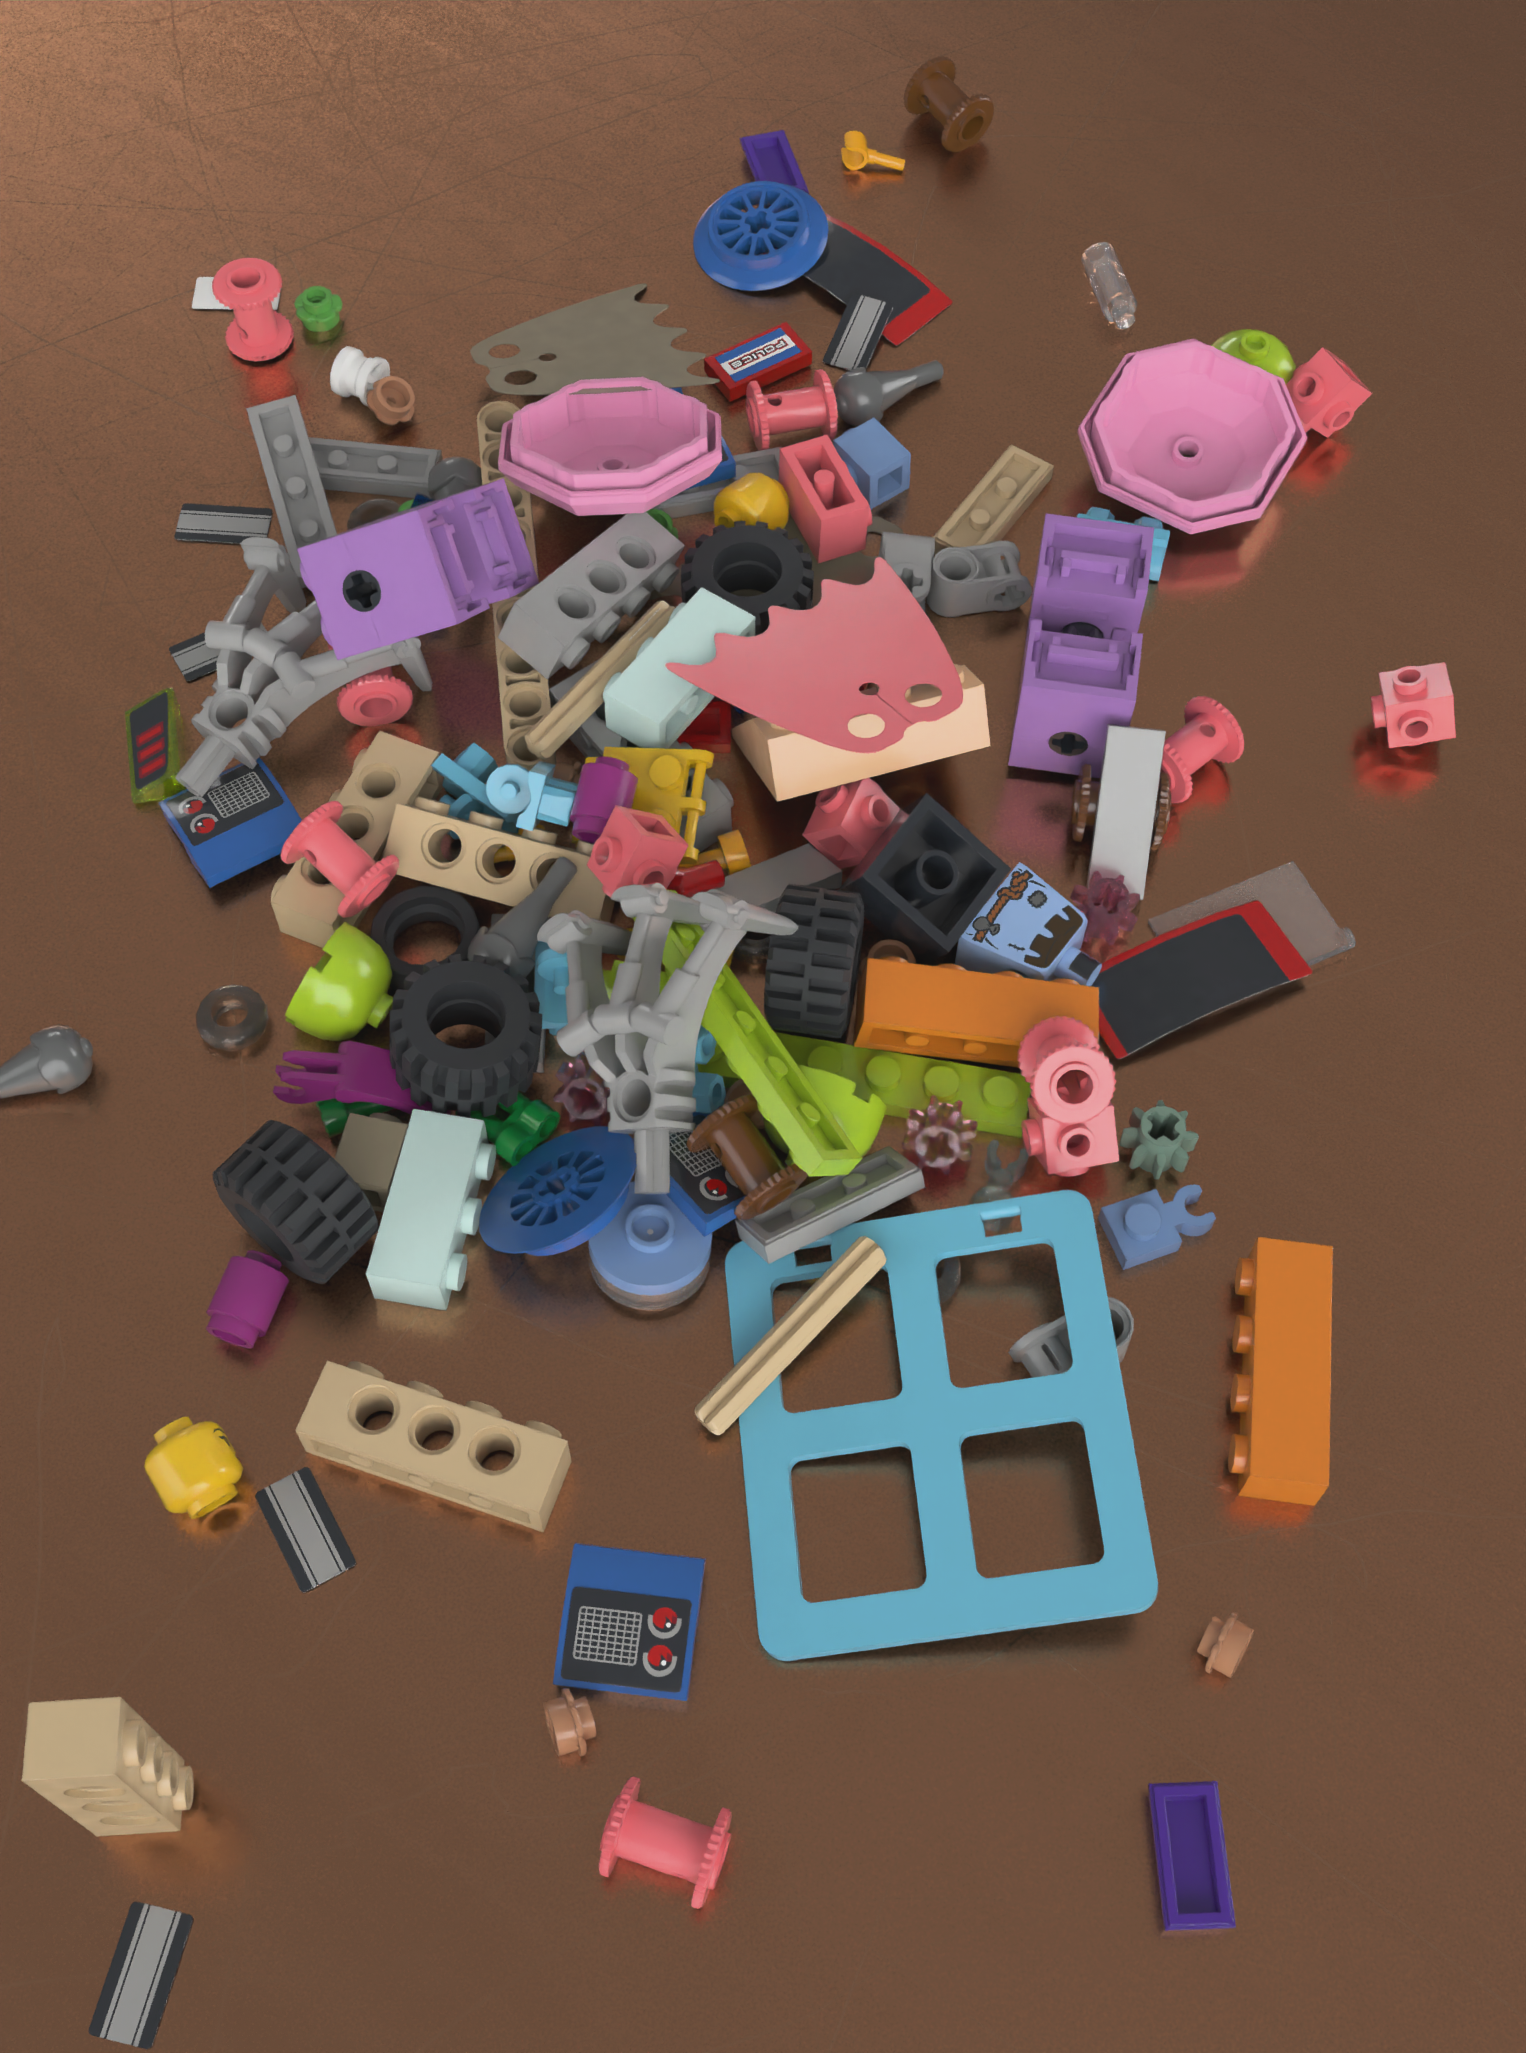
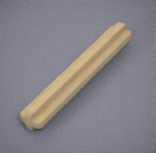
(587, 693)
(790, 1335)

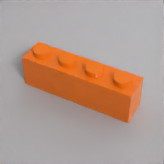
(960, 1011)
(1284, 1372)

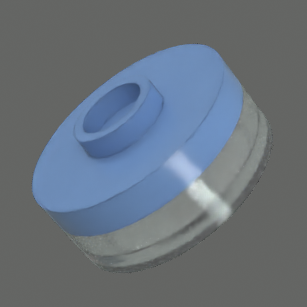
(649, 1254)

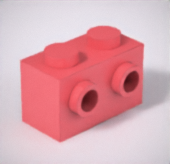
(824, 499)

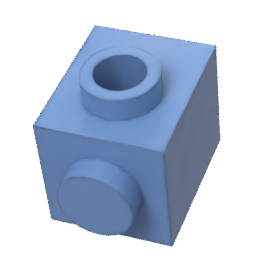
(875, 461)

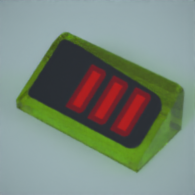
(155, 747)

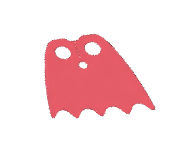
(815, 659)

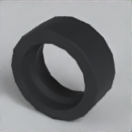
(417, 906)

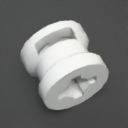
(356, 374)

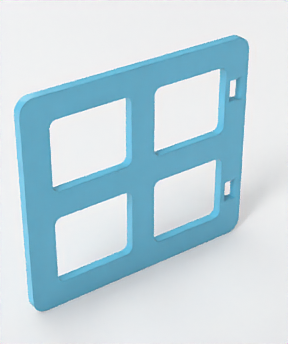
(932, 1422)

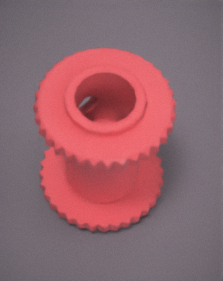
(248, 289)
(791, 410)
(374, 698)
(1198, 743)
(339, 859)
(1066, 1070)
(664, 1842)

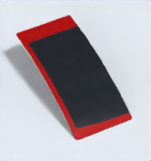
(866, 267)
(1192, 974)

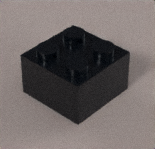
(926, 879)

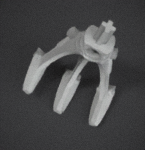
(276, 681)
(640, 1038)

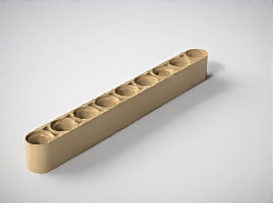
(521, 687)

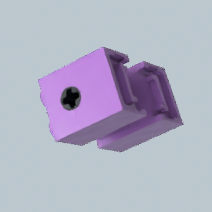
(417, 569)
(1081, 642)

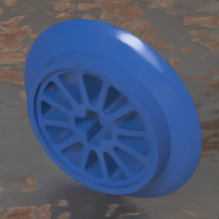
(727, 235)
(559, 1193)

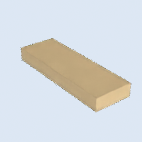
(996, 501)

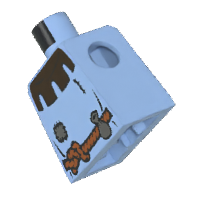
(1028, 932)

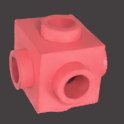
(1326, 393)
(1415, 705)
(849, 821)
(636, 850)
(1070, 1147)

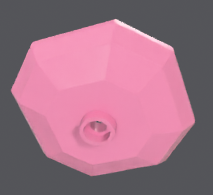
(1198, 405)
(610, 447)

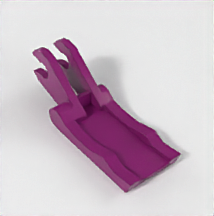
(350, 1076)

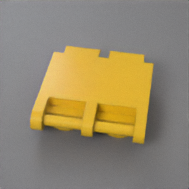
(663, 786)

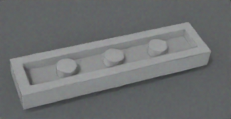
(291, 475)

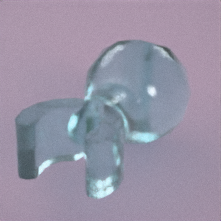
(999, 1183)

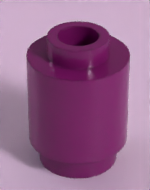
(597, 793)
(246, 1298)

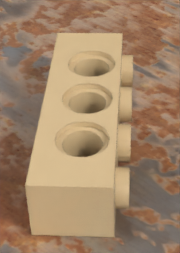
(386, 769)
(417, 839)
(518, 1493)
(105, 1767)

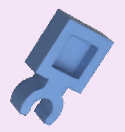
(1148, 1228)

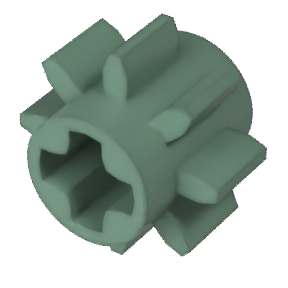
(1158, 1139)

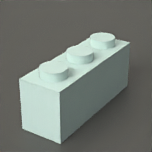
(650, 701)
(431, 1210)

